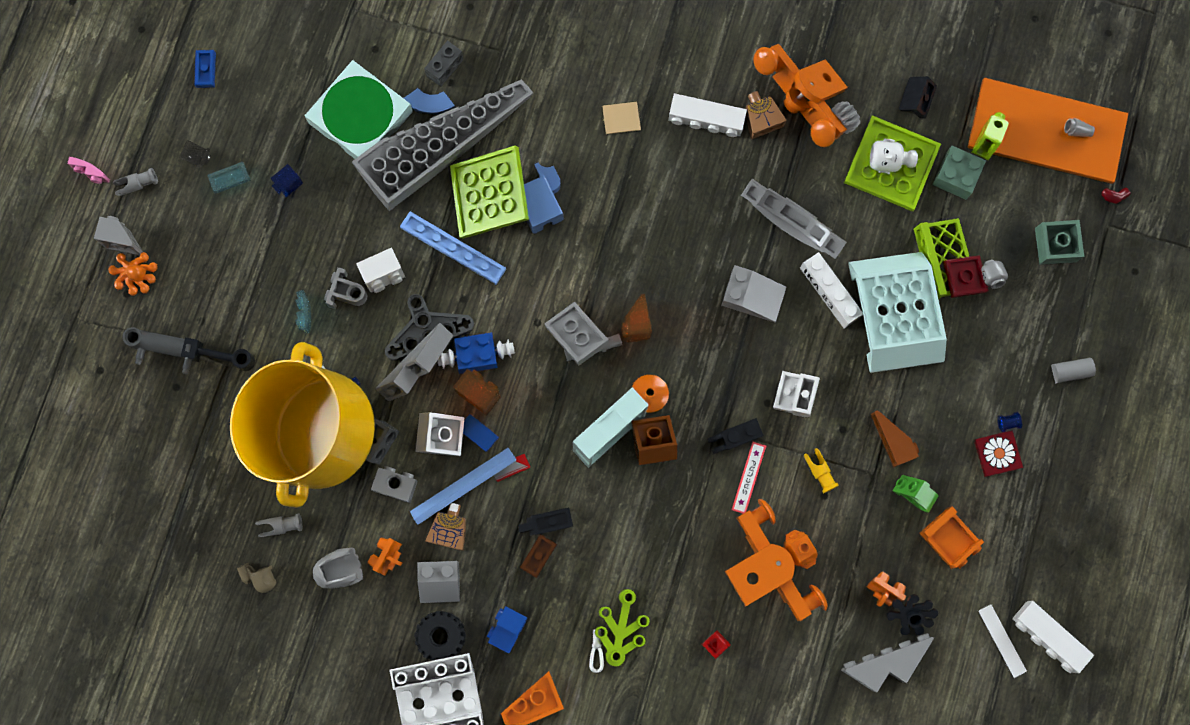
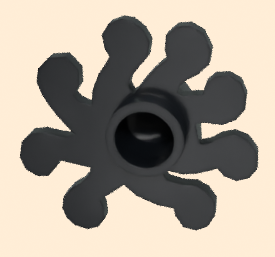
(913, 614)

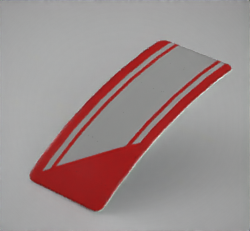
(519, 465)

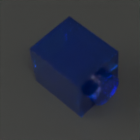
(286, 181)

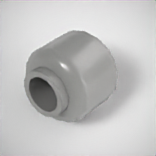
(994, 274)

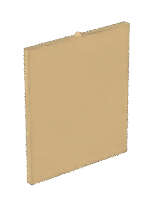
(621, 118)

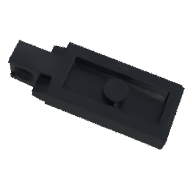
(547, 522)

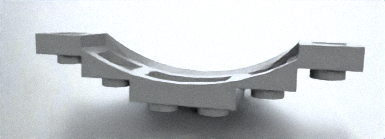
(793, 219)

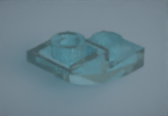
(304, 316)

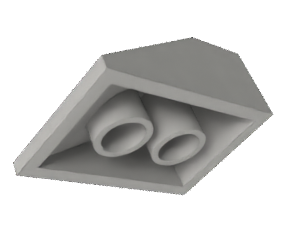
(753, 294)

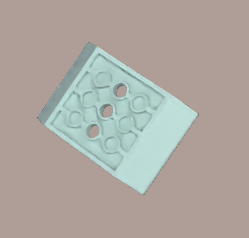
(907, 337)

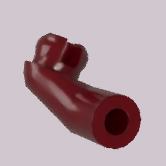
(1115, 197)

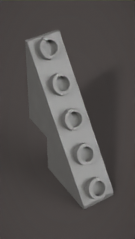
(415, 364)
(896, 662)

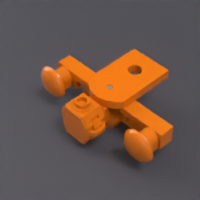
(775, 565)

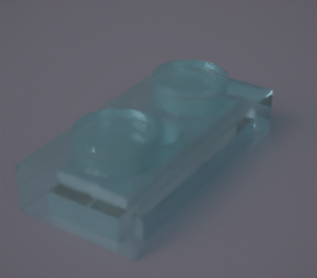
(229, 177)

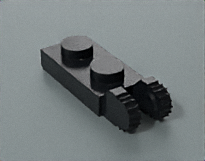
(737, 435)

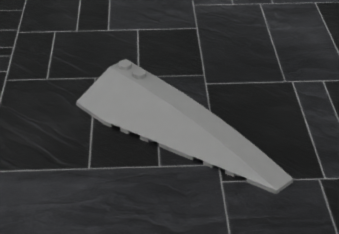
(414, 156)

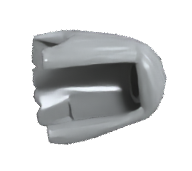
(338, 569)

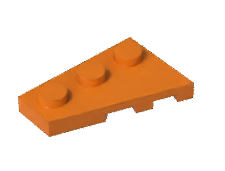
(534, 704)

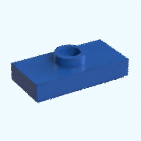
(205, 68)

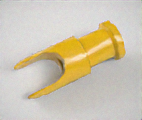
(821, 472)

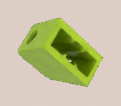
(994, 131)

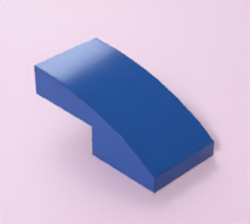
(479, 433)

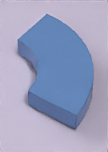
(429, 104)

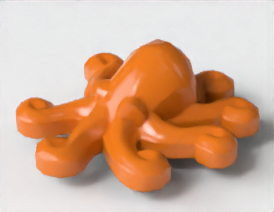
(133, 272)

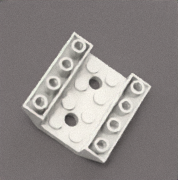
(435, 684)

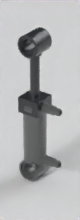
(185, 348)

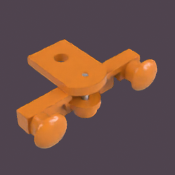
(814, 82)

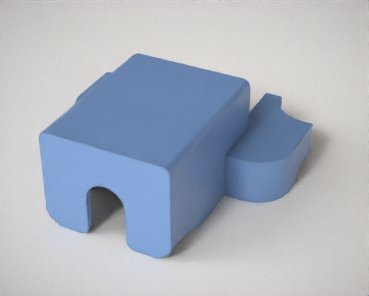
(541, 200)

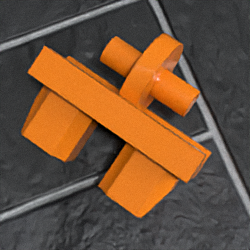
(388, 556)
(885, 592)

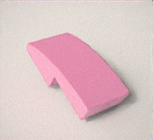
(92, 172)

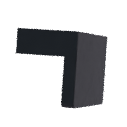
(918, 96)

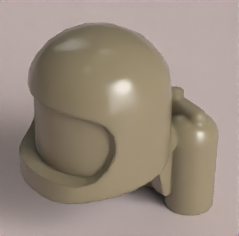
(262, 579)

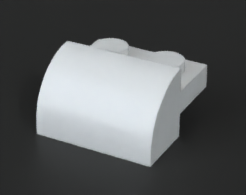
(796, 393)

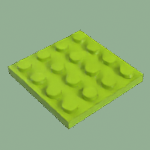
(900, 186)
(489, 192)

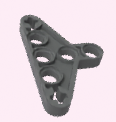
(417, 332)

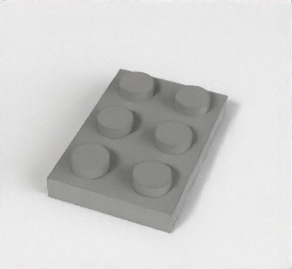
(576, 333)

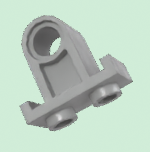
(343, 290)

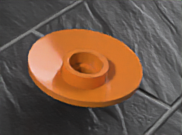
(659, 387)

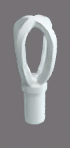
(596, 645)

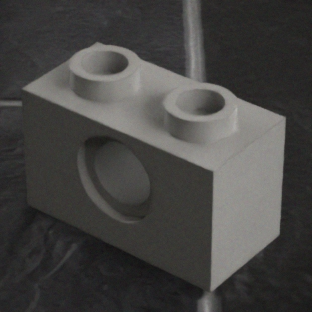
(403, 492)

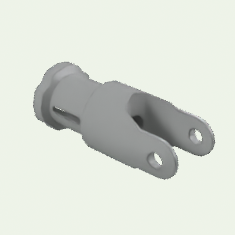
(136, 181)
(281, 525)

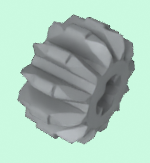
(847, 115)

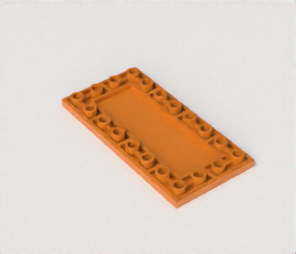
(1038, 132)

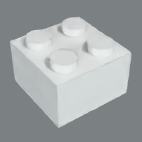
(381, 270)

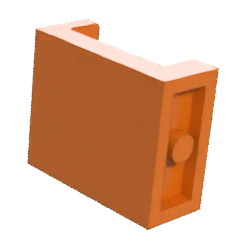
(951, 538)

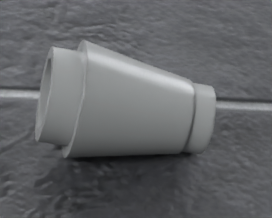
(1076, 127)

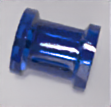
(1009, 422)

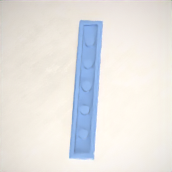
(453, 248)
(462, 486)

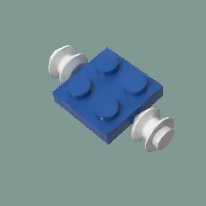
(476, 353)

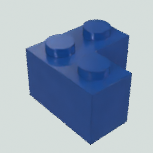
(507, 630)

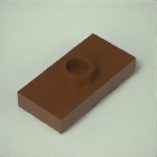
(538, 556)

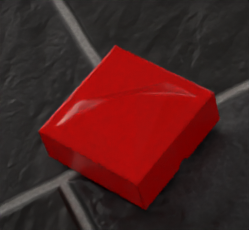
(716, 644)

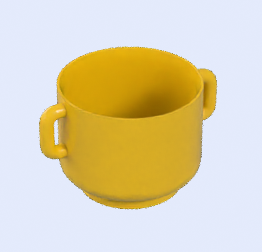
(301, 425)

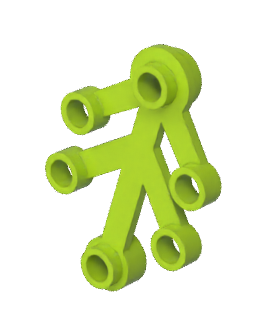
(620, 631)

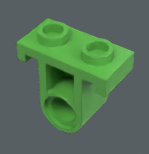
(916, 492)

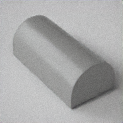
(1073, 370)

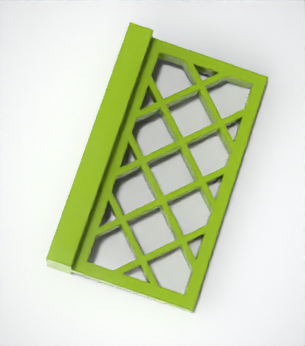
(927, 247)

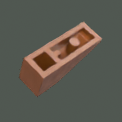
(896, 442)

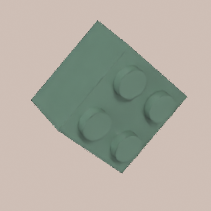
(959, 172)
(1059, 242)

